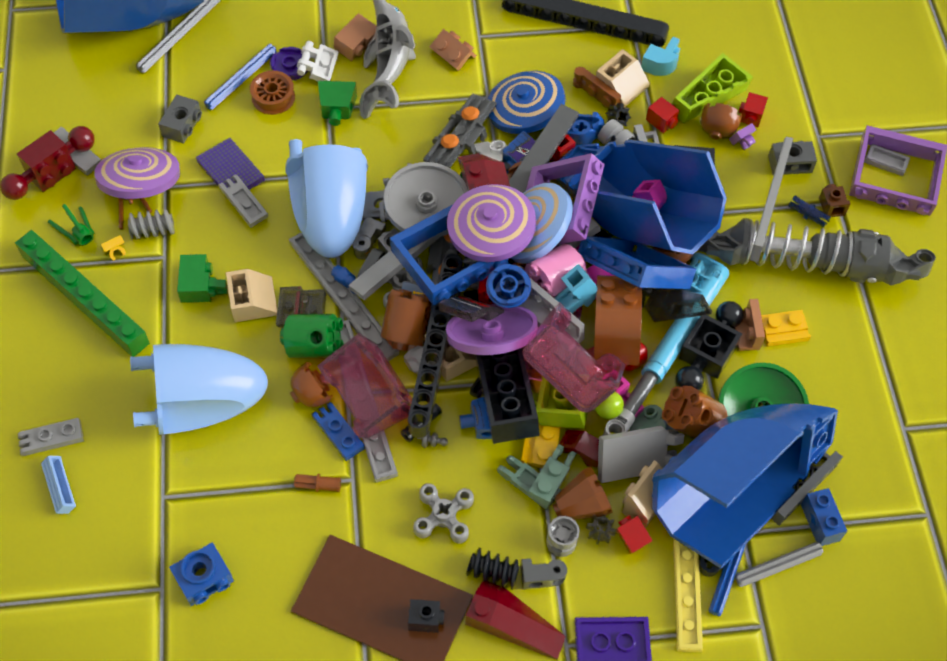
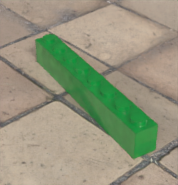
(82, 293)

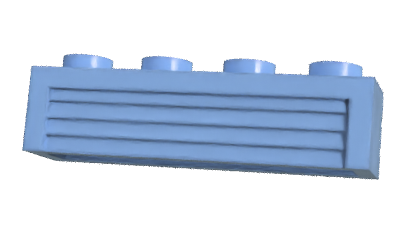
(58, 485)

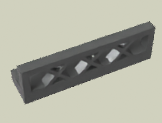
(808, 486)

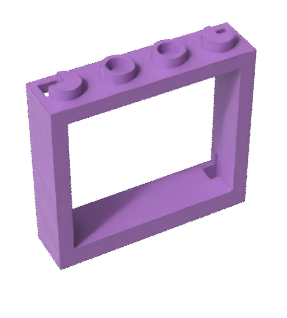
(906, 145)
(586, 194)

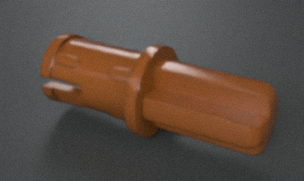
(317, 482)

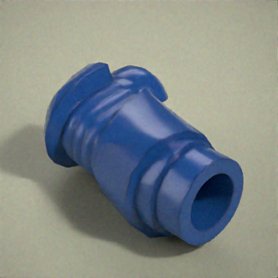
(343, 276)

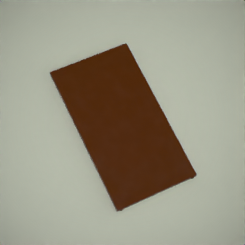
(370, 602)

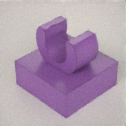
(744, 137)

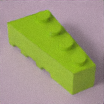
(716, 84)

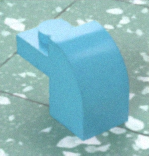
(661, 61)
(579, 289)

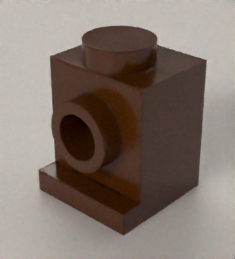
(834, 201)

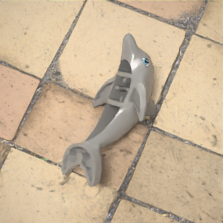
(392, 47)

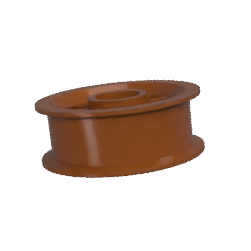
(272, 92)

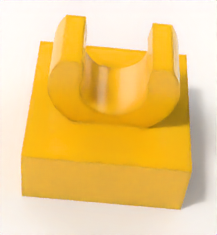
(113, 245)

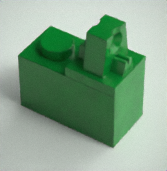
(195, 280)

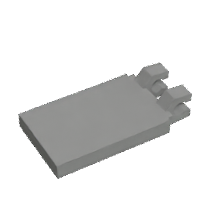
(628, 452)

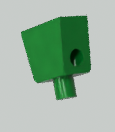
(337, 100)

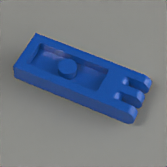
(338, 432)

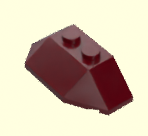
(482, 170)

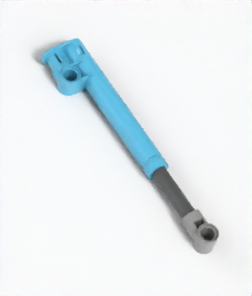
(707, 281)

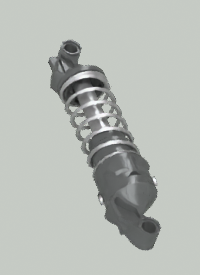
(852, 255)

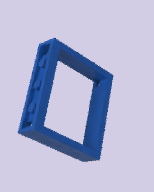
(421, 232)
(620, 260)

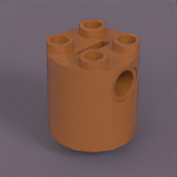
(405, 319)
(692, 411)

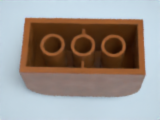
(618, 319)

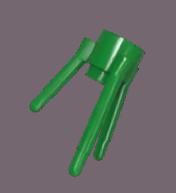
(81, 233)

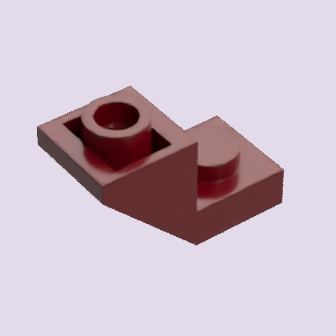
(583, 444)

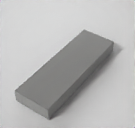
(83, 161)

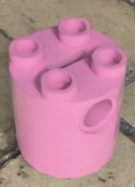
(553, 266)

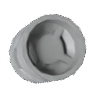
(614, 131)
(562, 536)

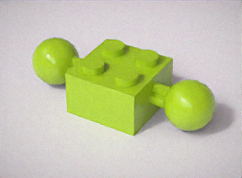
(557, 411)

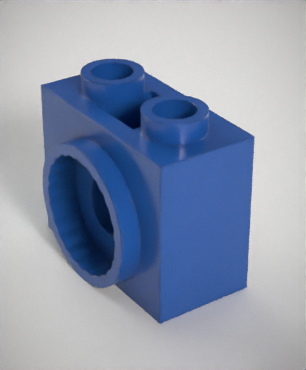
(199, 588)

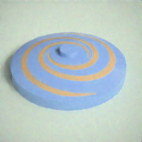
(553, 216)

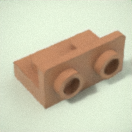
(751, 327)

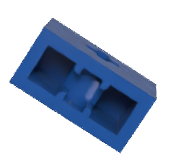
(823, 517)

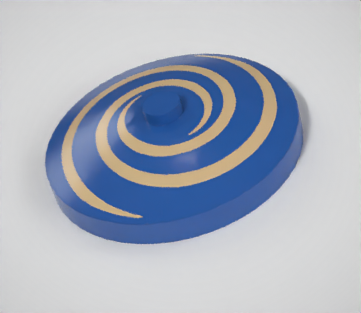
(526, 101)

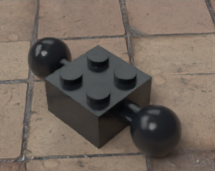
(710, 345)

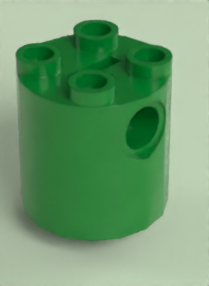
(311, 335)

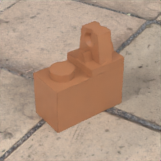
(354, 37)

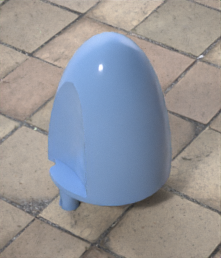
(327, 194)
(198, 386)

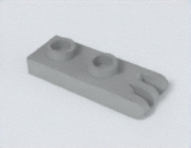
(243, 201)
(50, 437)

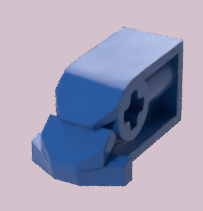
(586, 128)

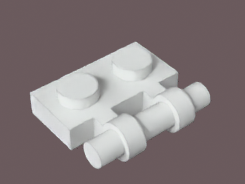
(323, 65)

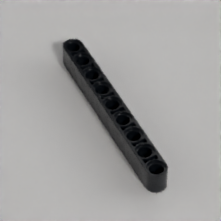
(593, 19)
(434, 353)

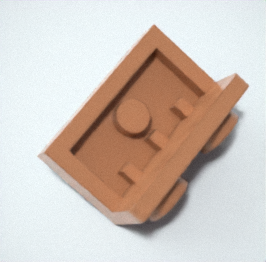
(451, 49)

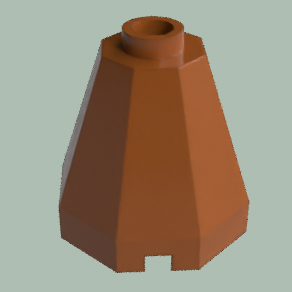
(582, 497)

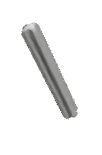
(778, 564)

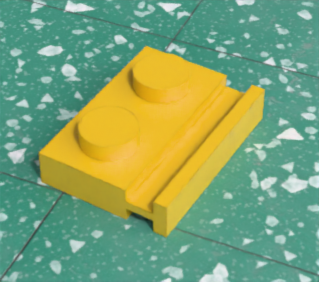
(785, 328)
(540, 448)

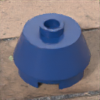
(508, 286)

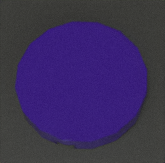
(286, 61)

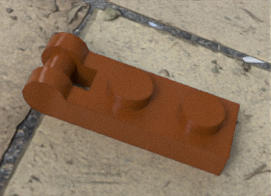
(595, 87)

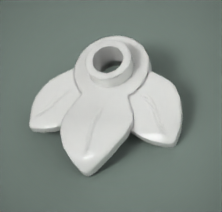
(491, 149)

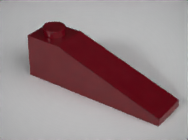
(508, 618)

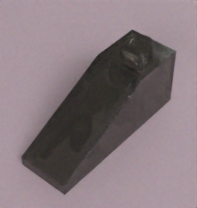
(673, 304)

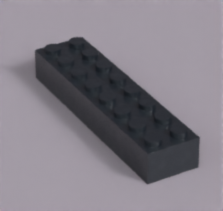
(507, 394)

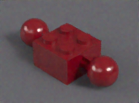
(46, 162)

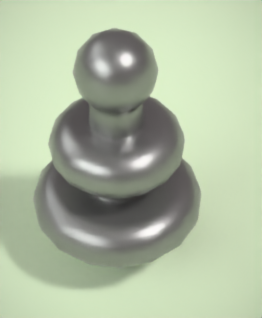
(433, 440)

